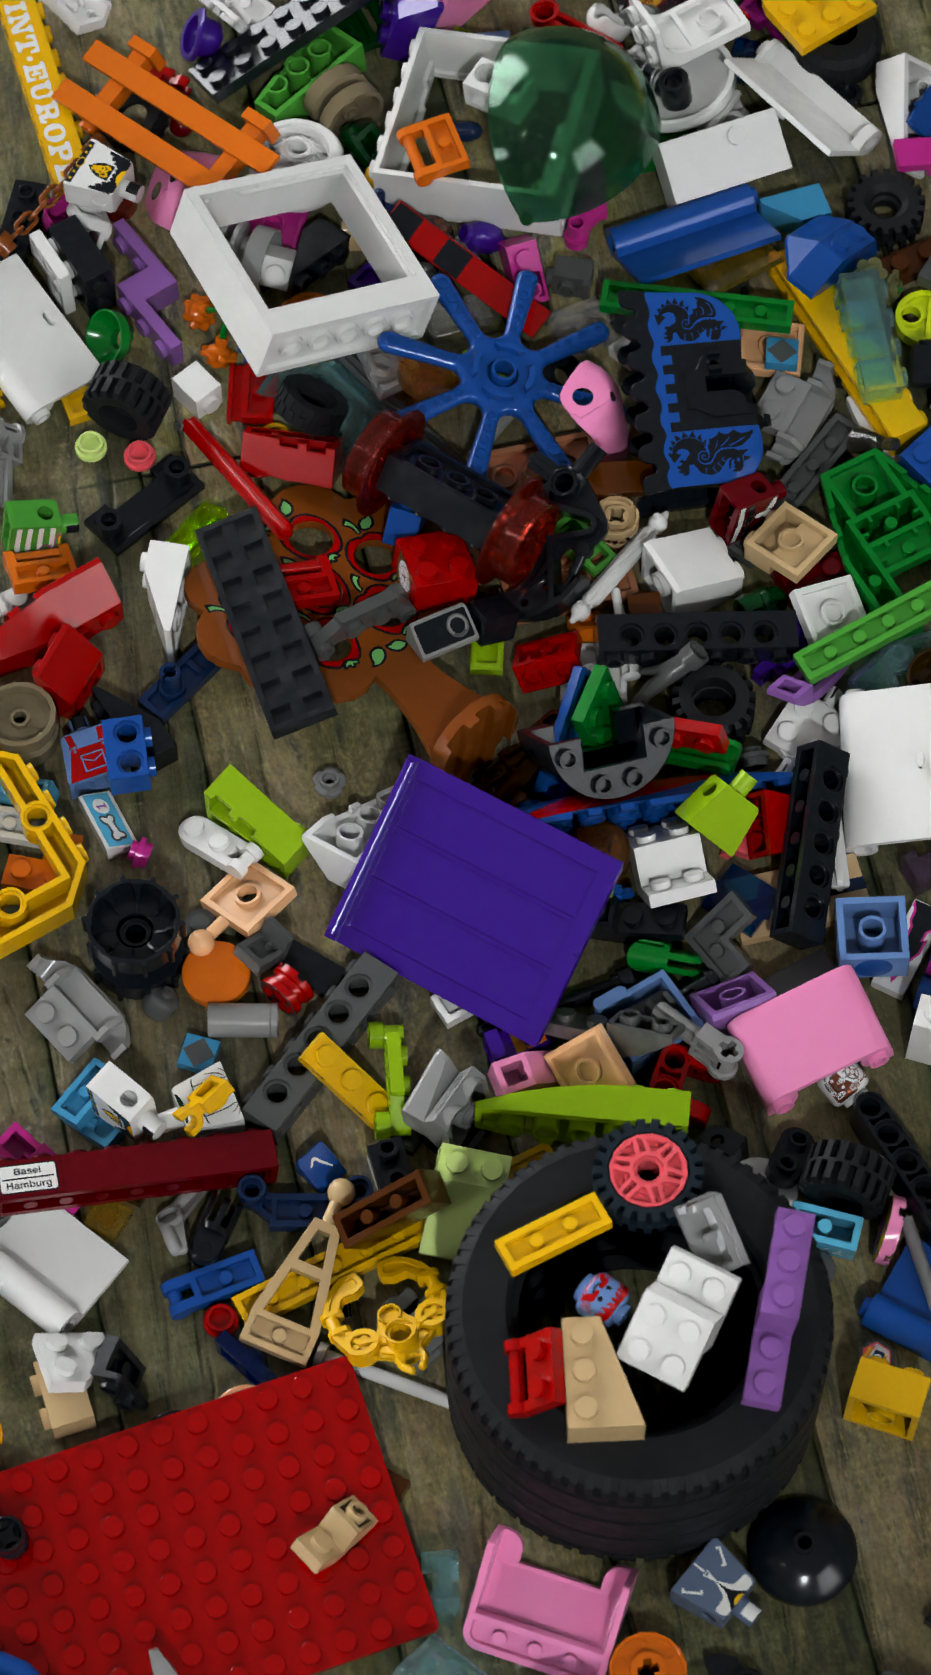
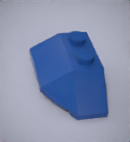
(824, 250)

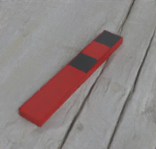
(463, 266)

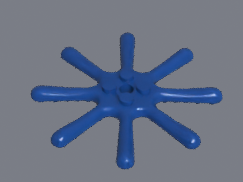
(493, 356)

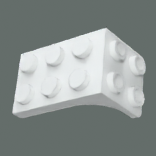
(686, 29)

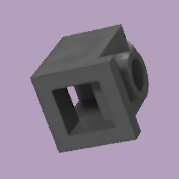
(571, 277)

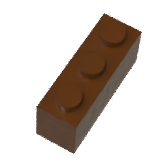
(391, 1209)

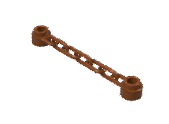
(6, 239)

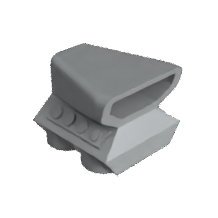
(445, 1101)

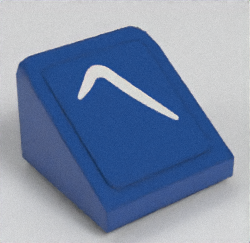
(319, 1167)

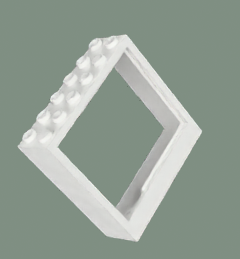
(455, 200)
(318, 326)

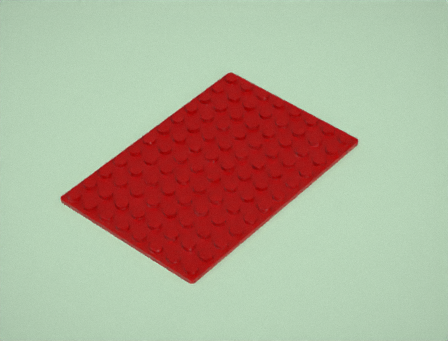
(202, 1541)

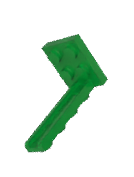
(594, 726)

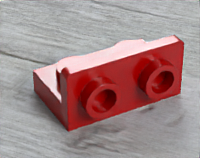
(547, 661)

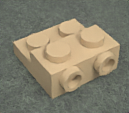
(788, 543)

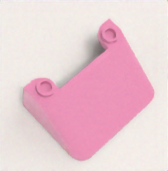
(544, 1615)

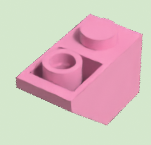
(521, 1073)

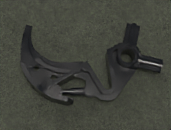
(579, 504)

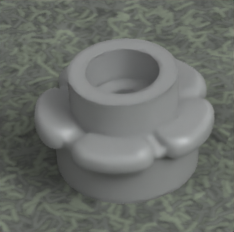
(332, 790)

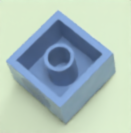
(872, 935)

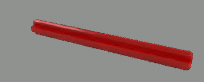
(237, 478)

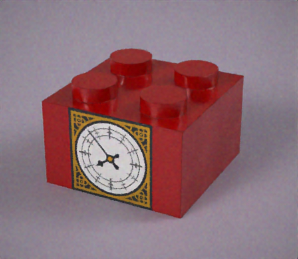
(435, 570)

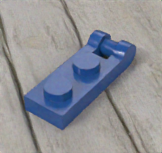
(212, 1284)

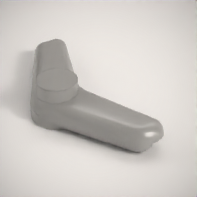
(172, 1221)

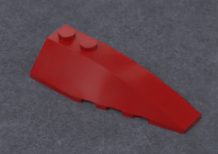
(79, 599)

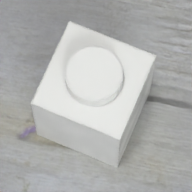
(277, 267)
(197, 390)

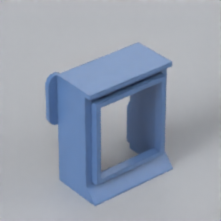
(621, 998)

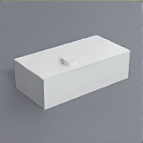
(721, 157)

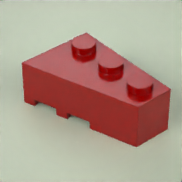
(291, 456)

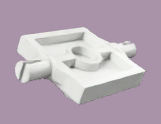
(804, 725)

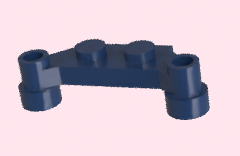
(291, 1210)

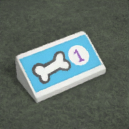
(107, 823)

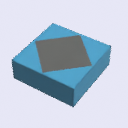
(781, 354)
(198, 1053)

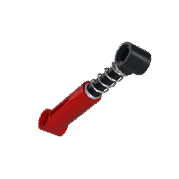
(669, 84)

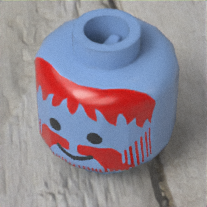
(603, 1297)

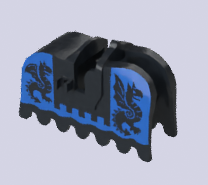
(687, 398)

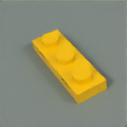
(344, 1078)
(553, 1234)

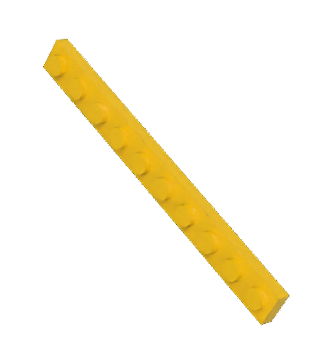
(300, 1290)

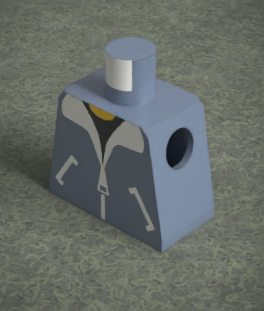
(717, 1588)

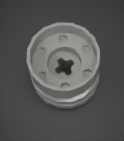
(251, 247)

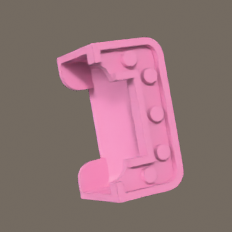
(809, 1037)

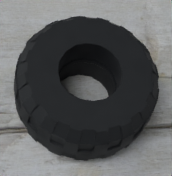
(845, 62)

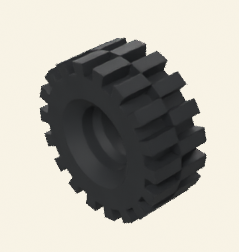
(889, 192)

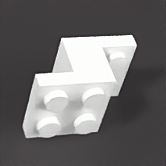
(668, 862)
(678, 1318)

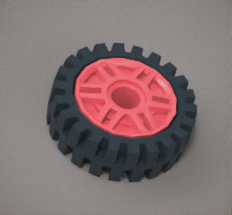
(644, 1149)

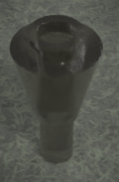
(862, 440)

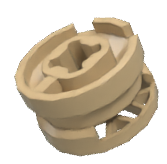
(622, 519)

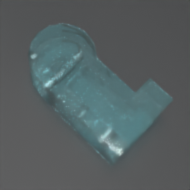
(446, 1584)

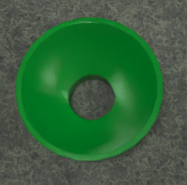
(103, 333)

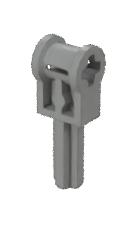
(10, 456)
(706, 1044)

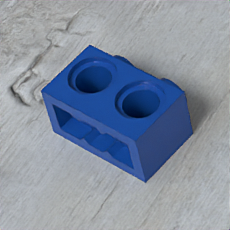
(128, 754)

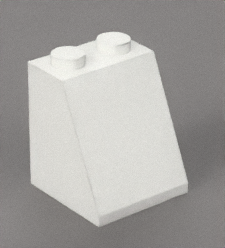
(690, 571)

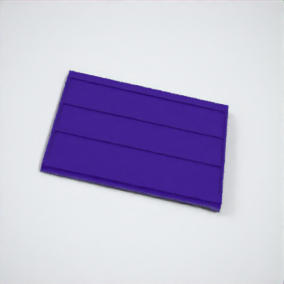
(474, 899)

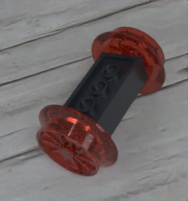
(400, 467)

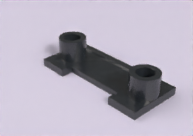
(148, 508)

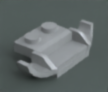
(797, 410)
(76, 1011)

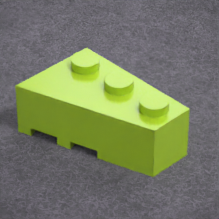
(254, 818)

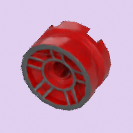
(287, 989)

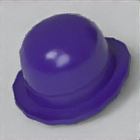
(200, 36)

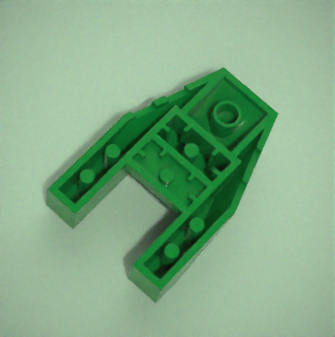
(879, 524)

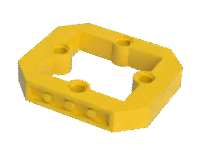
(58, 899)

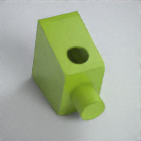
(721, 810)

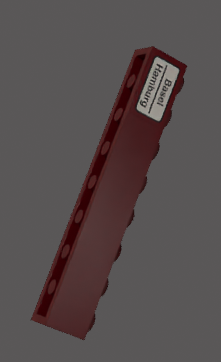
(135, 1171)

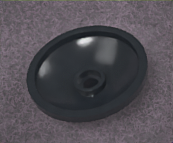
(798, 1574)

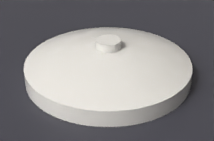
(711, 89)

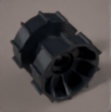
(128, 911)

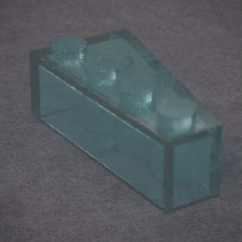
(870, 335)

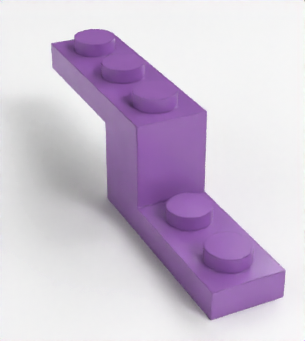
(147, 292)
(778, 1309)

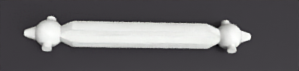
(618, 568)

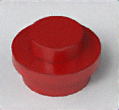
(220, 1318)

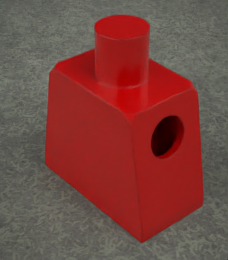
(768, 829)

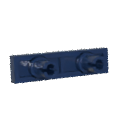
(177, 684)

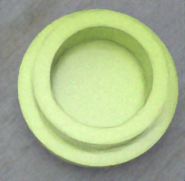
(90, 446)

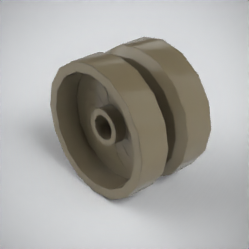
(342, 97)
(28, 722)

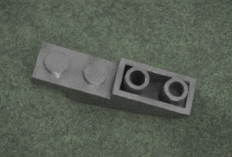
(628, 1029)

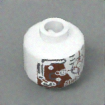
(844, 1085)

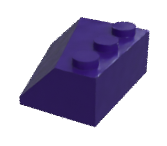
(401, 24)

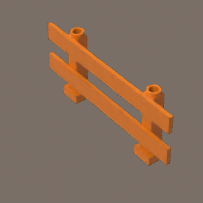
(132, 76)

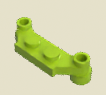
(398, 1085)

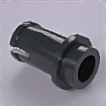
(705, 980)

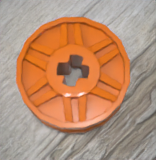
(647, 1651)

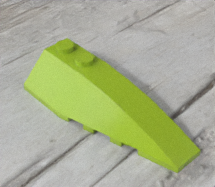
(581, 1111)

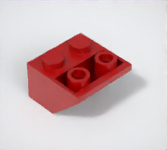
(69, 670)

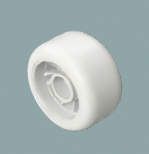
(303, 142)

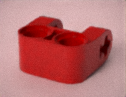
(666, 1078)

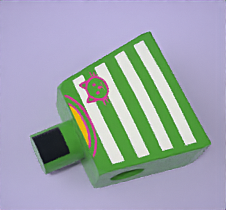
(35, 525)

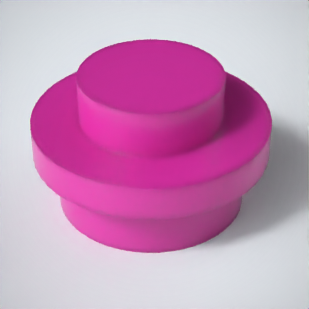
(139, 853)

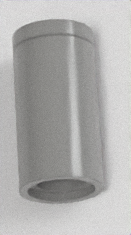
(243, 1020)

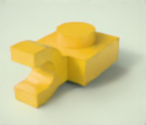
(204, 1099)

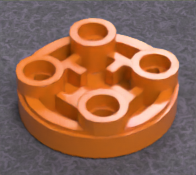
(216, 977)

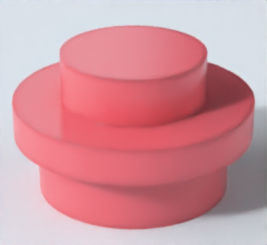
(139, 456)

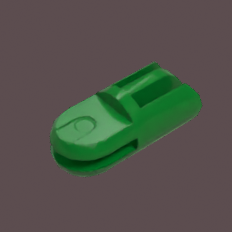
(652, 956)

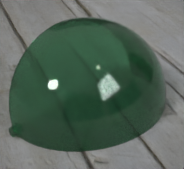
(568, 121)

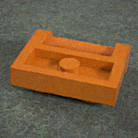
(443, 145)
(37, 568)

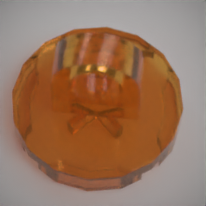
(424, 380)

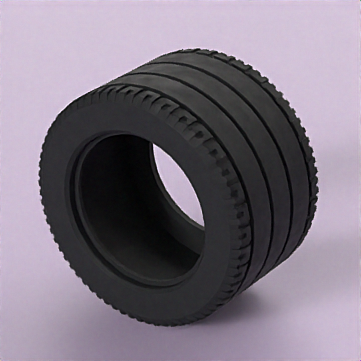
(678, 1481)

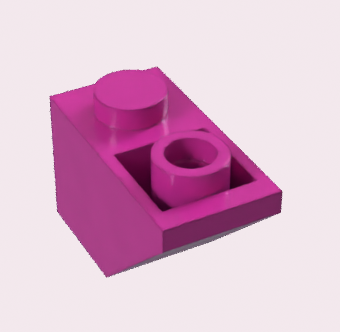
(522, 254)

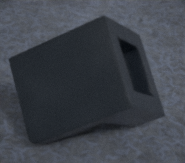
(494, 619)

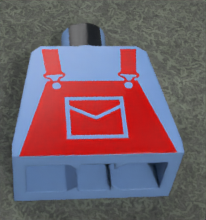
(85, 758)

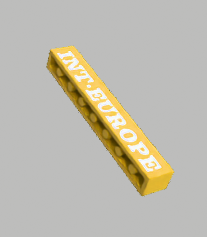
(39, 79)

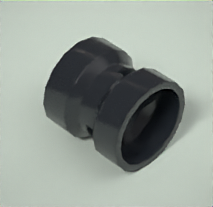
(12, 1531)

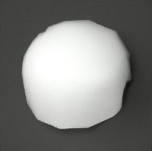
(604, 20)

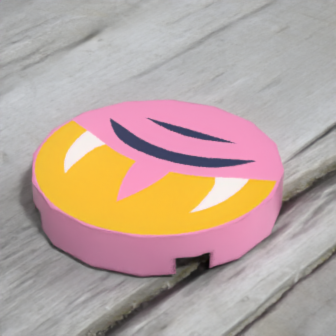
(889, 1230)

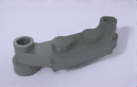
(355, 619)

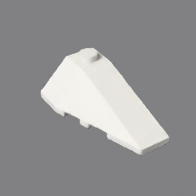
(898, 85)
(340, 839)

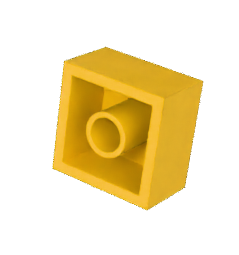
(887, 1397)

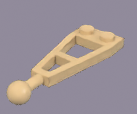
(279, 1335)

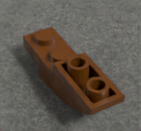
(614, 479)

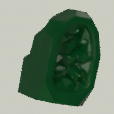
(761, 600)

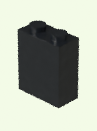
(92, 271)

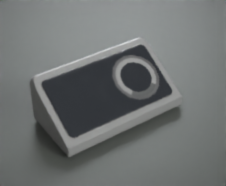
(441, 632)

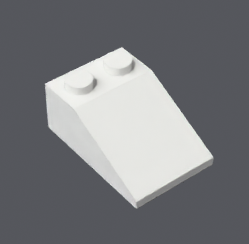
(164, 577)

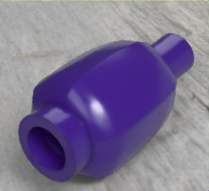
(481, 237)

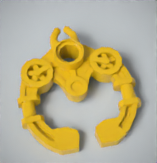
(398, 1335)

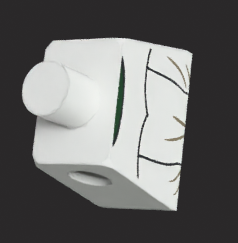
(227, 1119)

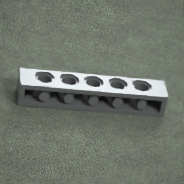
(366, 975)

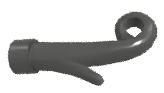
(688, 659)

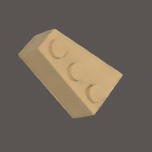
(597, 1392)

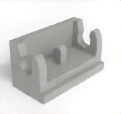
(711, 1231)

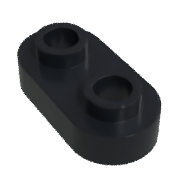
(791, 1155)

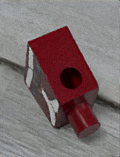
(744, 506)

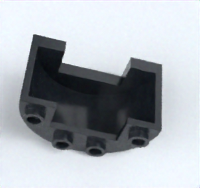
(611, 769)

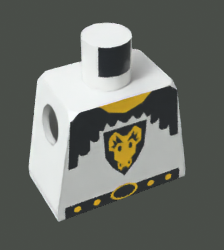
(102, 179)
(124, 1103)

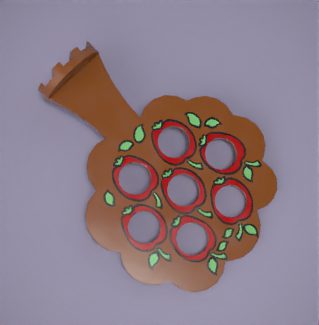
(451, 720)

